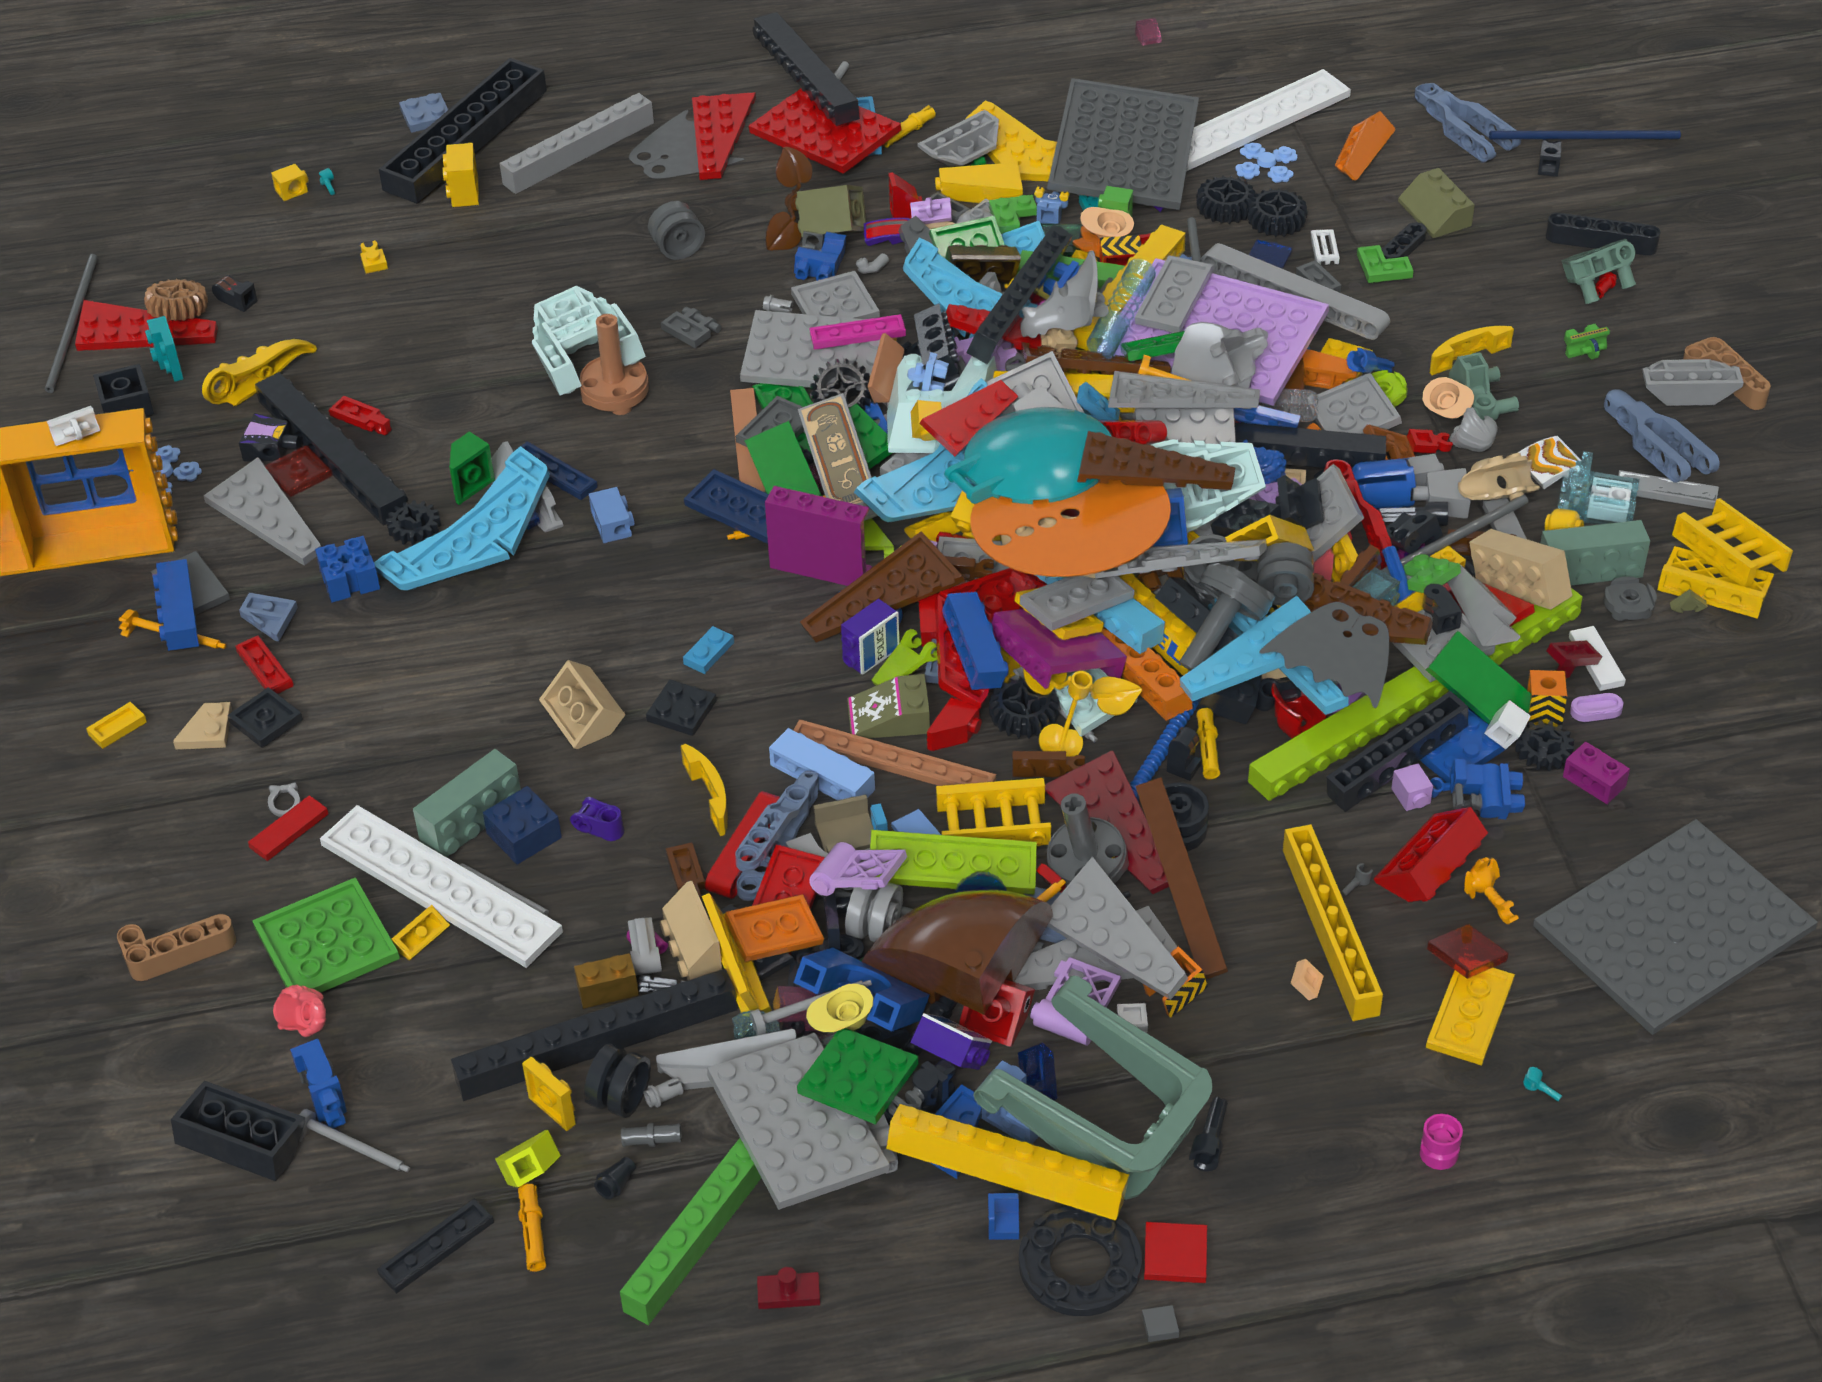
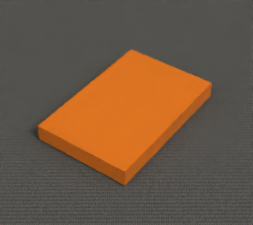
(774, 928)

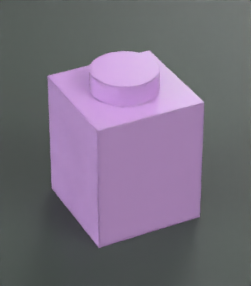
(1412, 787)

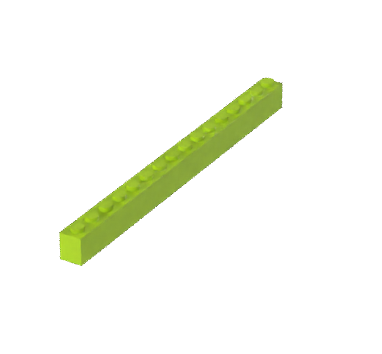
(1399, 699)

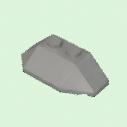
(963, 140)
(1692, 381)

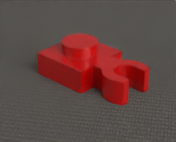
(1426, 442)

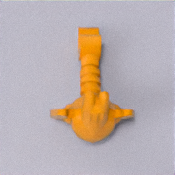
(1481, 880)

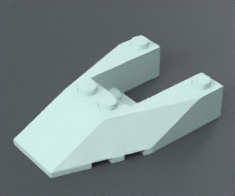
(569, 323)
(905, 396)
(1206, 504)

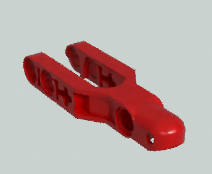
(1373, 520)

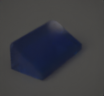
(1039, 1069)

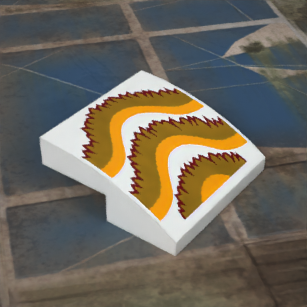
(1550, 460)

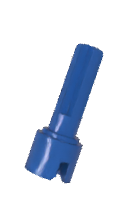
(1366, 361)
(1396, 570)

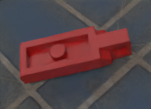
(360, 415)

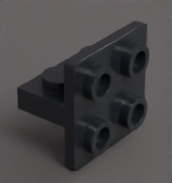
(1300, 502)

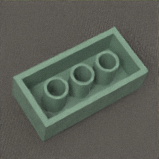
(1601, 550)
(456, 810)

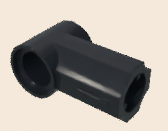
(1286, 687)

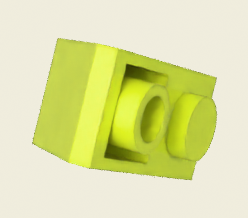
(528, 1159)

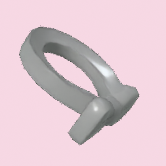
(276, 790)

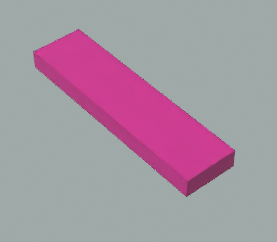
(856, 331)

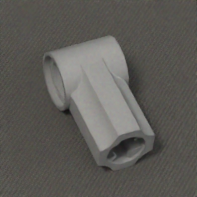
(644, 952)

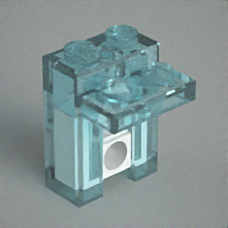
(1597, 495)

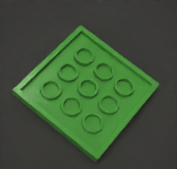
(326, 938)

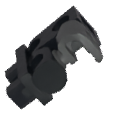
(930, 1089)

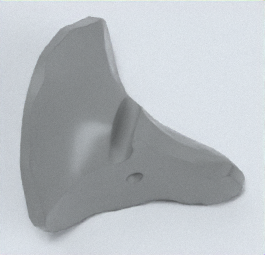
(1068, 306)
(1218, 354)

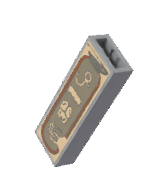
(836, 449)

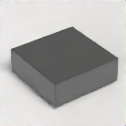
(1160, 1323)

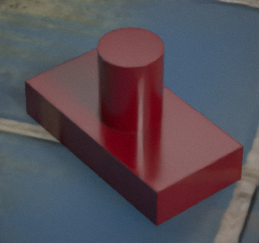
(1573, 654)
(788, 1289)

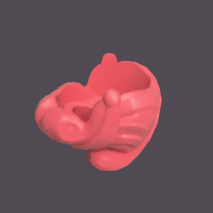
(300, 1010)

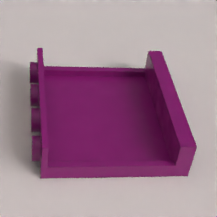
(816, 536)
(1046, 654)

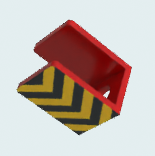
(1117, 247)

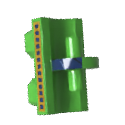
(1588, 342)

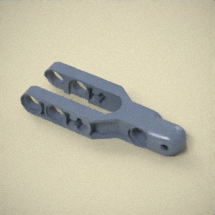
(1453, 113)
(1658, 434)
(785, 820)

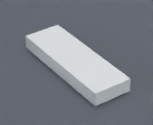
(1606, 673)

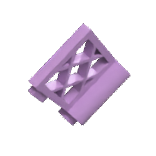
(843, 862)
(1048, 1018)

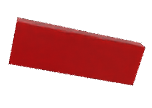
(264, 665)
(288, 828)

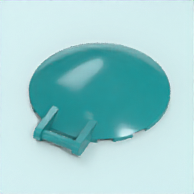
(1027, 456)

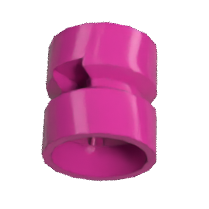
(1441, 1141)

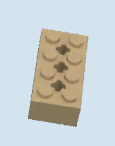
(1521, 568)

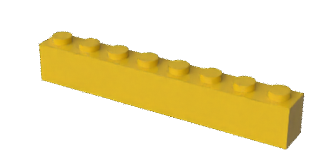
(1160, 245)
(1332, 923)
(1007, 1161)

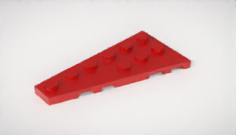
(717, 129)
(121, 327)

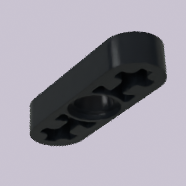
(1416, 229)

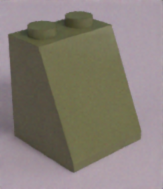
(831, 210)

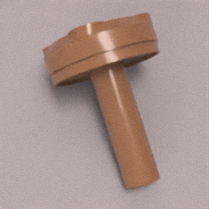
(605, 380)

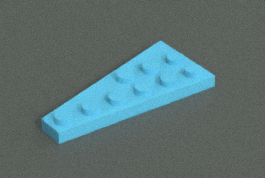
(1241, 657)

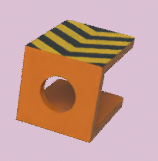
(1547, 696)
(1191, 988)

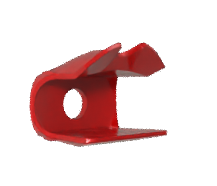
(1290, 714)

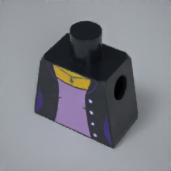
(267, 439)

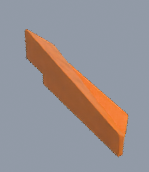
(1364, 144)
(1325, 370)

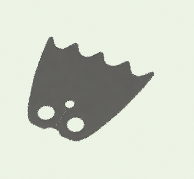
(677, 141)
(1319, 644)

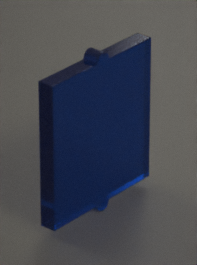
(1271, 253)

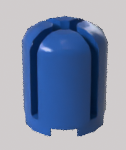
(1385, 482)

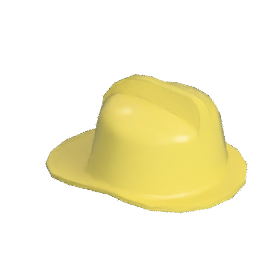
(841, 1009)

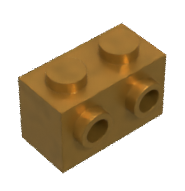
(606, 980)

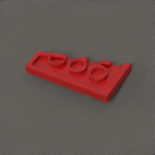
(971, 319)
(961, 420)

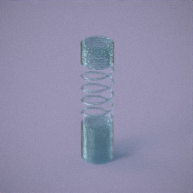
(1112, 327)

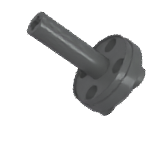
(1233, 594)
(1085, 838)

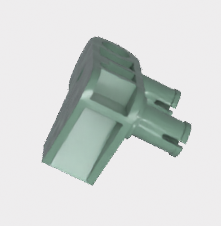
(1587, 265)
(1476, 374)

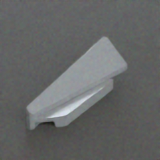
(545, 507)
(1483, 610)
(692, 1064)

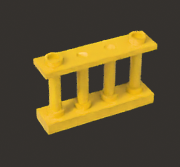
(1724, 556)
(993, 795)

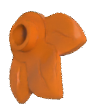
(1088, 242)

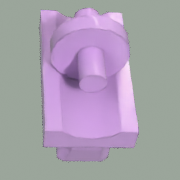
(932, 210)

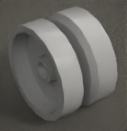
(873, 911)

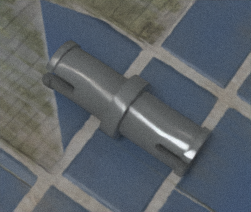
(651, 1134)

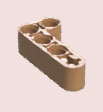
(1755, 386)
(176, 948)

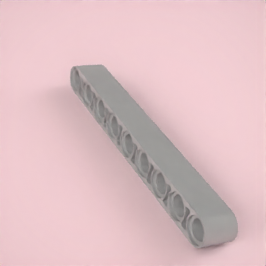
(1343, 310)

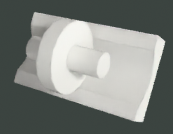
(73, 426)

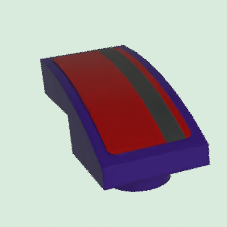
(883, 230)

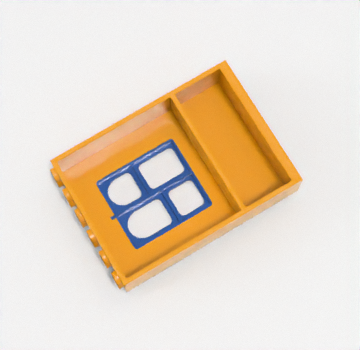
(88, 530)

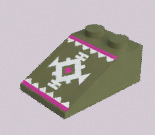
(891, 708)

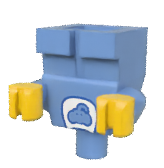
(1050, 205)

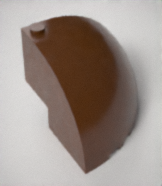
(962, 944)

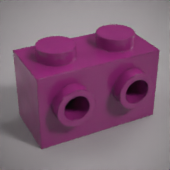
(1596, 772)

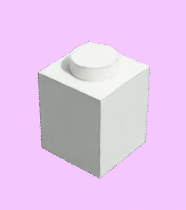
(1507, 724)

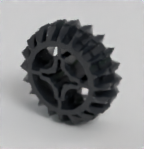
(1224, 199)
(1277, 212)
(851, 387)
(1021, 710)

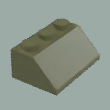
(1437, 203)

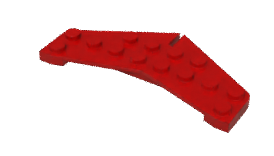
(998, 595)

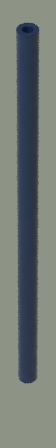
(1586, 134)

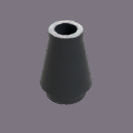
(613, 1179)

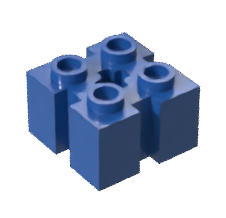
(347, 568)

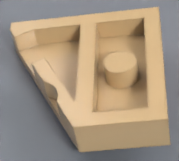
(206, 728)

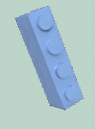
(837, 773)

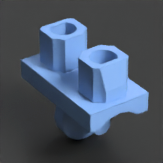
(933, 368)

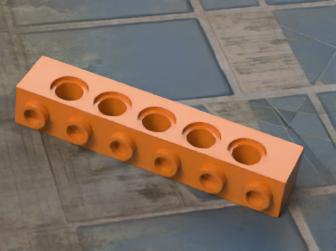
(1158, 681)

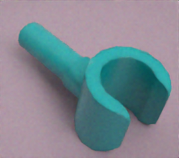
(326, 177)
(1533, 1082)

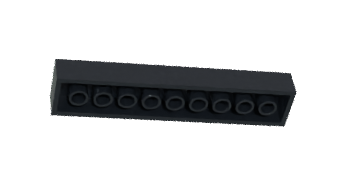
(472, 119)

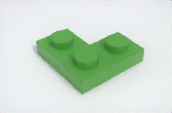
(1010, 209)
(1380, 269)
(1429, 571)

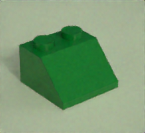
(470, 466)

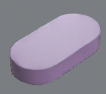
(1596, 707)

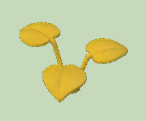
(1113, 695)

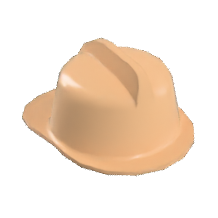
(1107, 222)
(1447, 397)

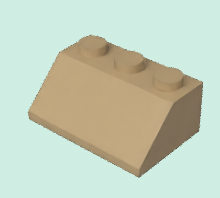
(581, 705)
(691, 934)

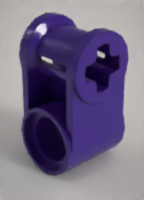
(600, 819)

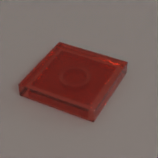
(298, 471)
(1467, 951)

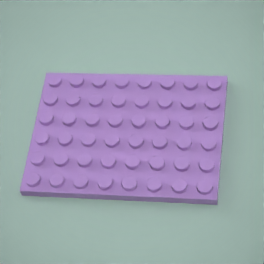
(1246, 306)

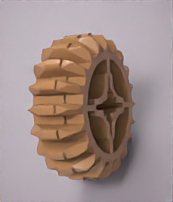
(176, 299)

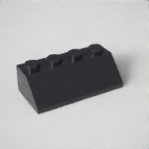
(238, 1130)

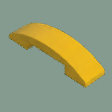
(1490, 338)
(700, 767)

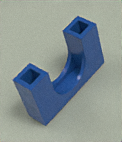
(893, 1000)

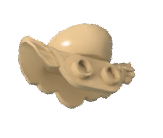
(1482, 479)

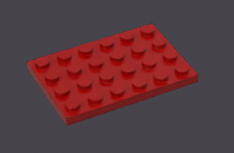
(804, 127)

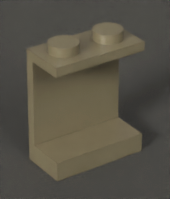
(844, 822)

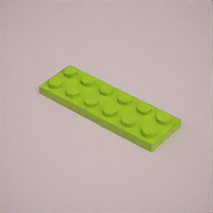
(947, 859)

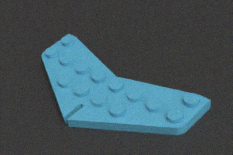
(945, 282)
(915, 487)
(476, 536)

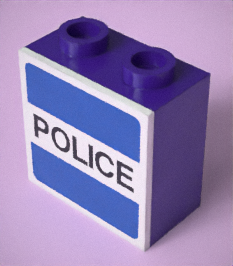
(870, 636)
(952, 1042)

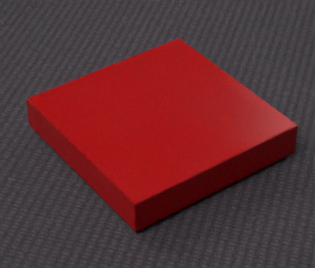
(1175, 1252)

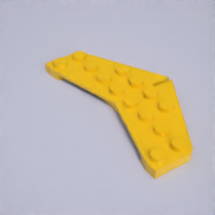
(1020, 145)

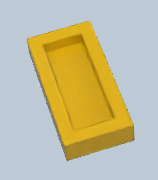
(116, 725)

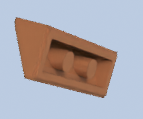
(884, 369)

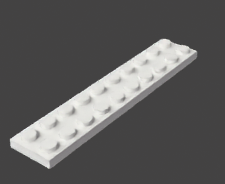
(1264, 116)
(438, 881)

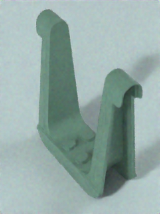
(1165, 1072)

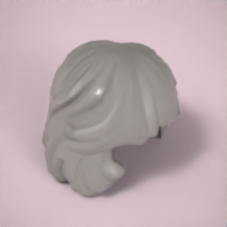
(1474, 432)

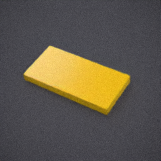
(1470, 1014)

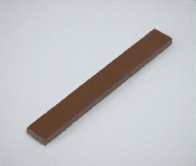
(1181, 878)

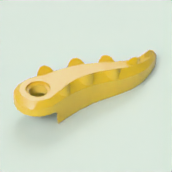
(240, 378)

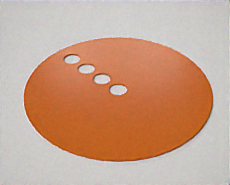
(1112, 529)

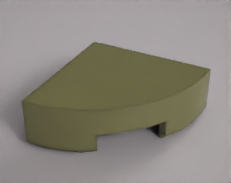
(1688, 601)

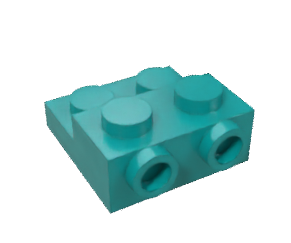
(164, 347)

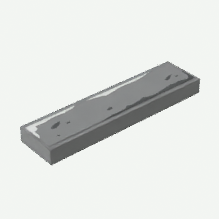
(1676, 492)

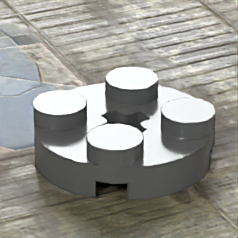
(1623, 608)

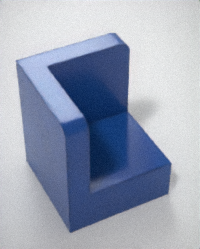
(1003, 1216)

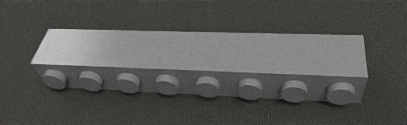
(576, 143)

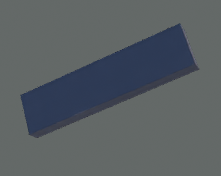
(562, 474)

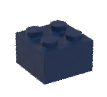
(522, 825)

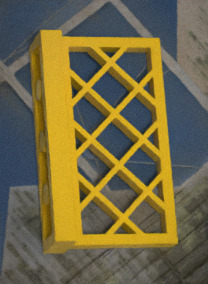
(1718, 592)
(743, 974)

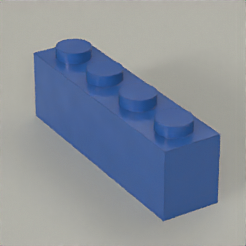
(176, 605)
(975, 640)

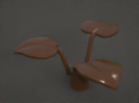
(791, 171)

